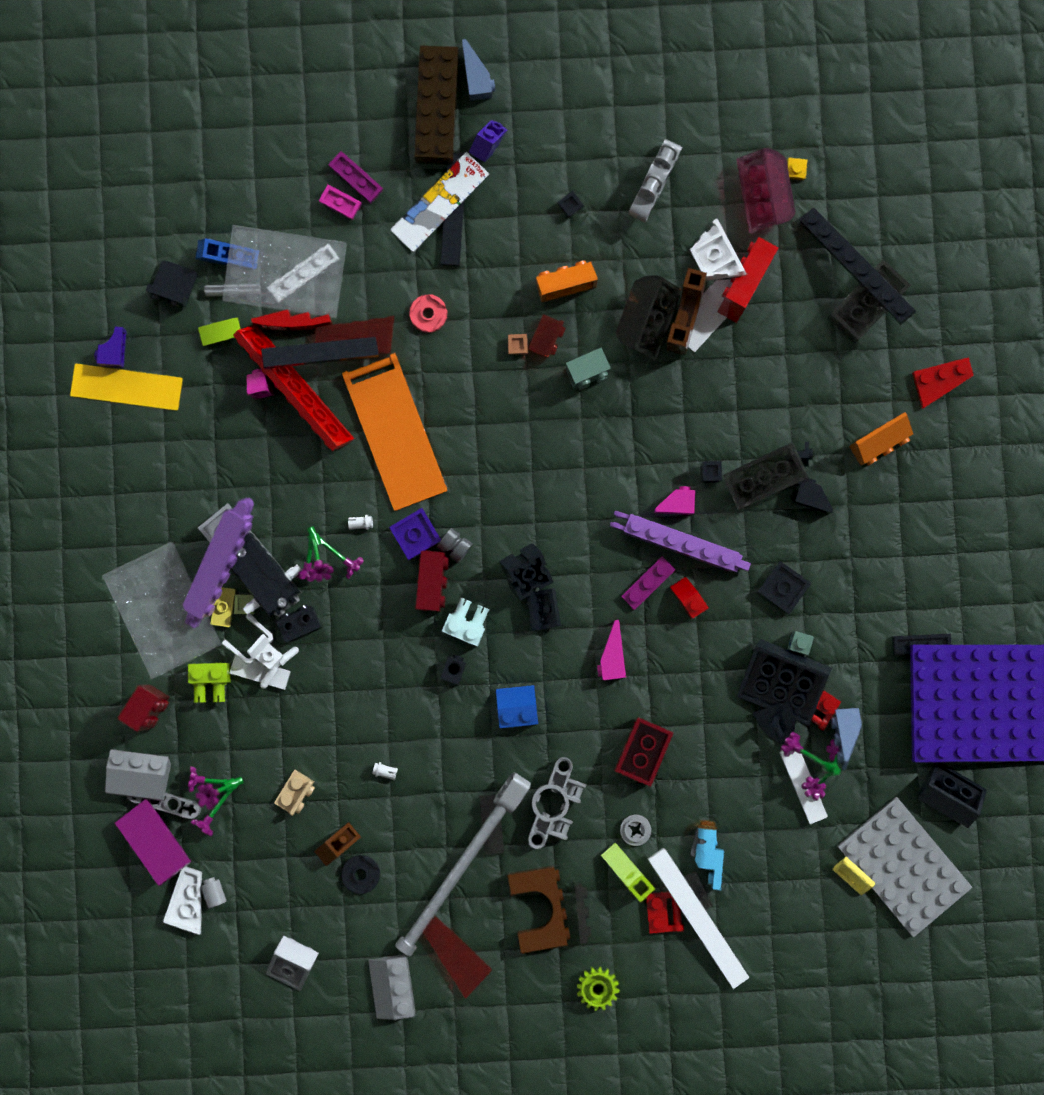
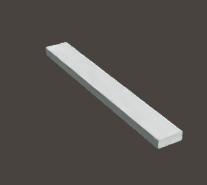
(698, 918)

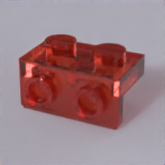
(546, 336)

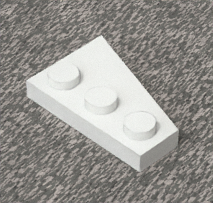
(186, 901)

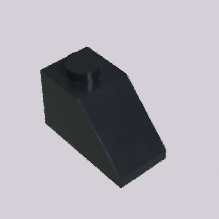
(813, 497)

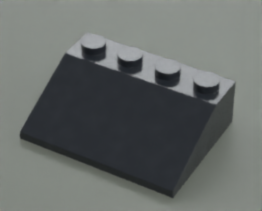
(784, 676)

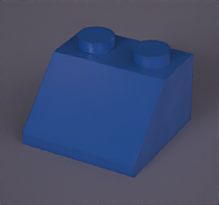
(516, 706)

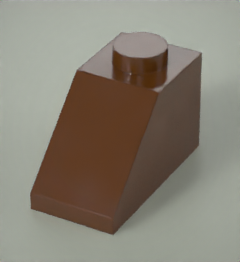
(337, 844)

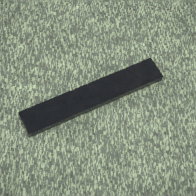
(453, 231)
(319, 352)

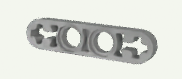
(163, 805)

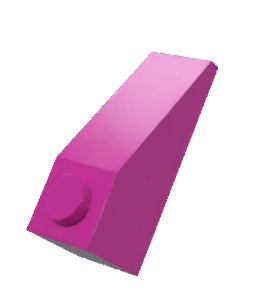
(612, 659)

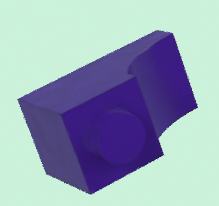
(113, 351)

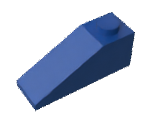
(212, 251)

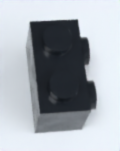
(299, 623)

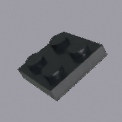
(784, 587)

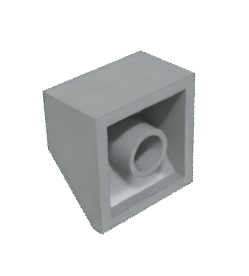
(292, 963)

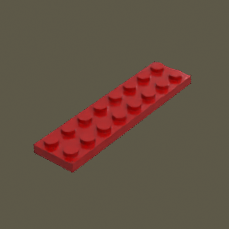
(296, 391)

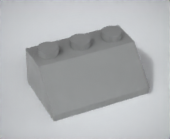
(137, 775)
(392, 987)

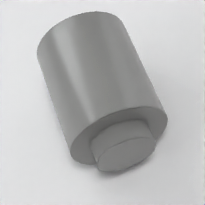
(213, 892)

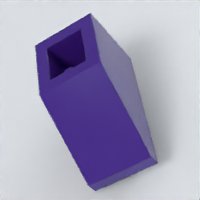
(487, 140)

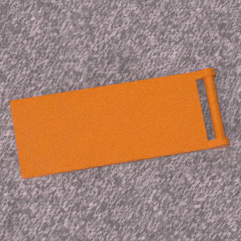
(395, 434)

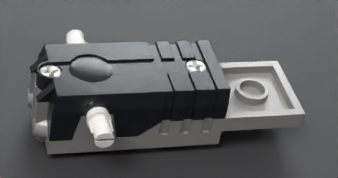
(259, 572)

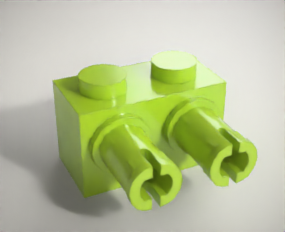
(215, 673)

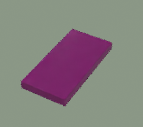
(153, 842)

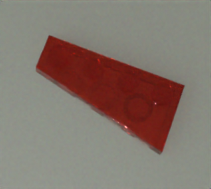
(378, 328)
(459, 959)

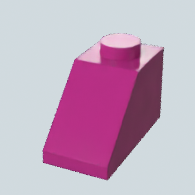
(259, 385)
(678, 502)

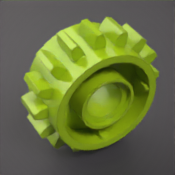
(597, 977)

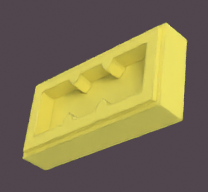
(224, 608)
(853, 876)

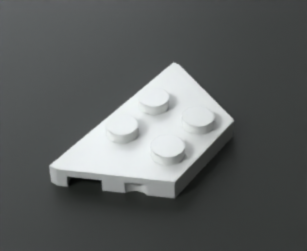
(716, 255)

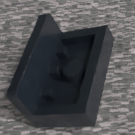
(543, 609)

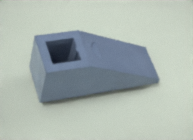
(847, 728)

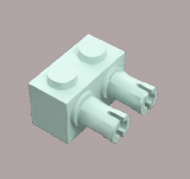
(460, 628)

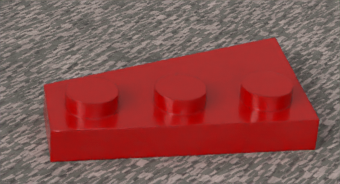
(940, 379)

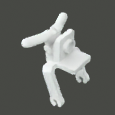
(264, 653)

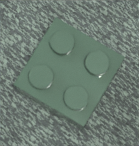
(587, 369)

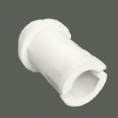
(360, 522)
(383, 771)

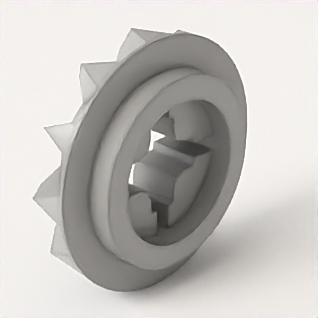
(636, 839)

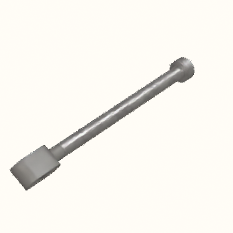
(505, 800)

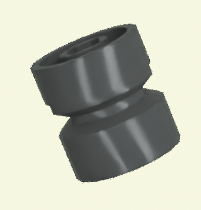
(454, 545)

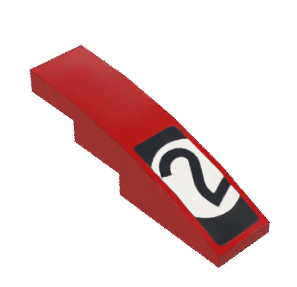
(284, 321)

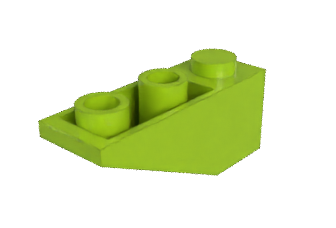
(628, 872)

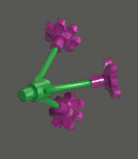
(324, 570)
(814, 786)
(208, 796)

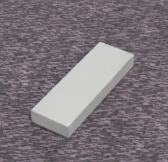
(257, 672)

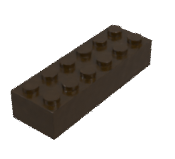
(436, 104)

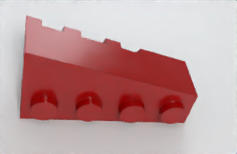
(744, 286)

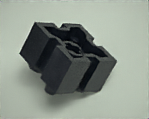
(526, 571)

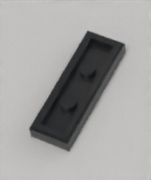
(902, 644)

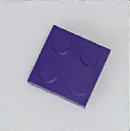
(415, 534)

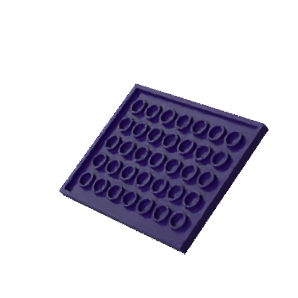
(977, 703)

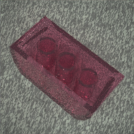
(765, 189)

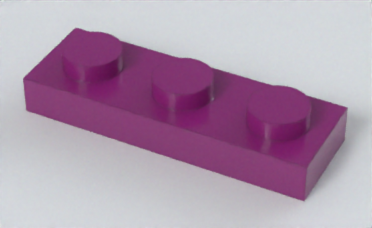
(355, 177)
(648, 583)

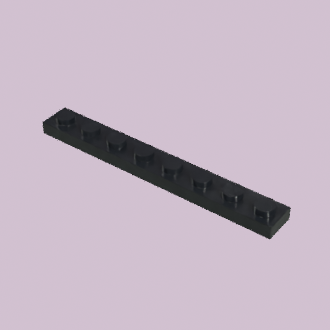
(857, 266)

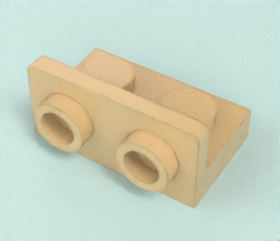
(294, 793)

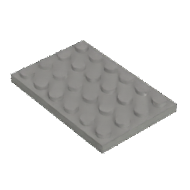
(906, 866)

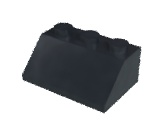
(952, 794)

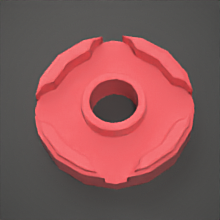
(431, 324)

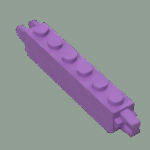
(681, 543)
(217, 562)

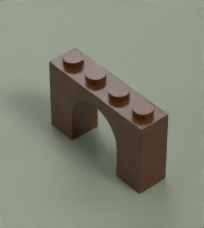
(689, 306)
(553, 932)

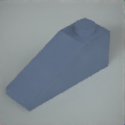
(477, 75)

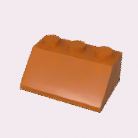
(566, 281)
(882, 440)

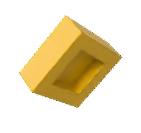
(797, 168)

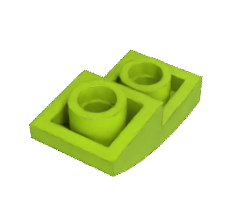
(218, 331)

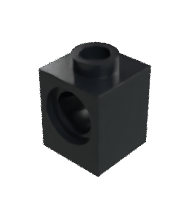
(711, 471)
(446, 675)

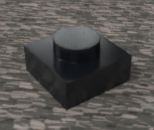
(570, 204)

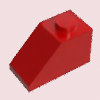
(689, 597)

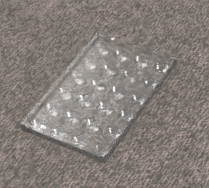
(284, 271)
(151, 604)

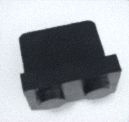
(172, 284)

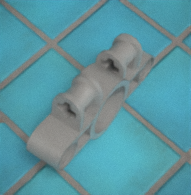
(655, 180)
(552, 825)

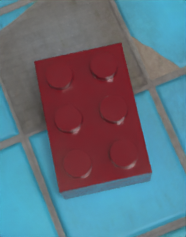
(432, 581)
(144, 708)
(643, 751)

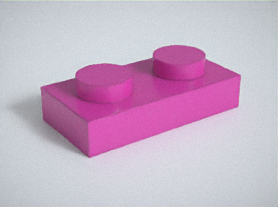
(340, 202)

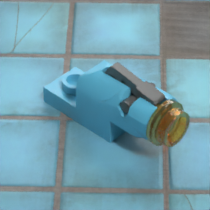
(706, 854)

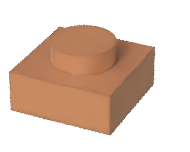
(517, 344)

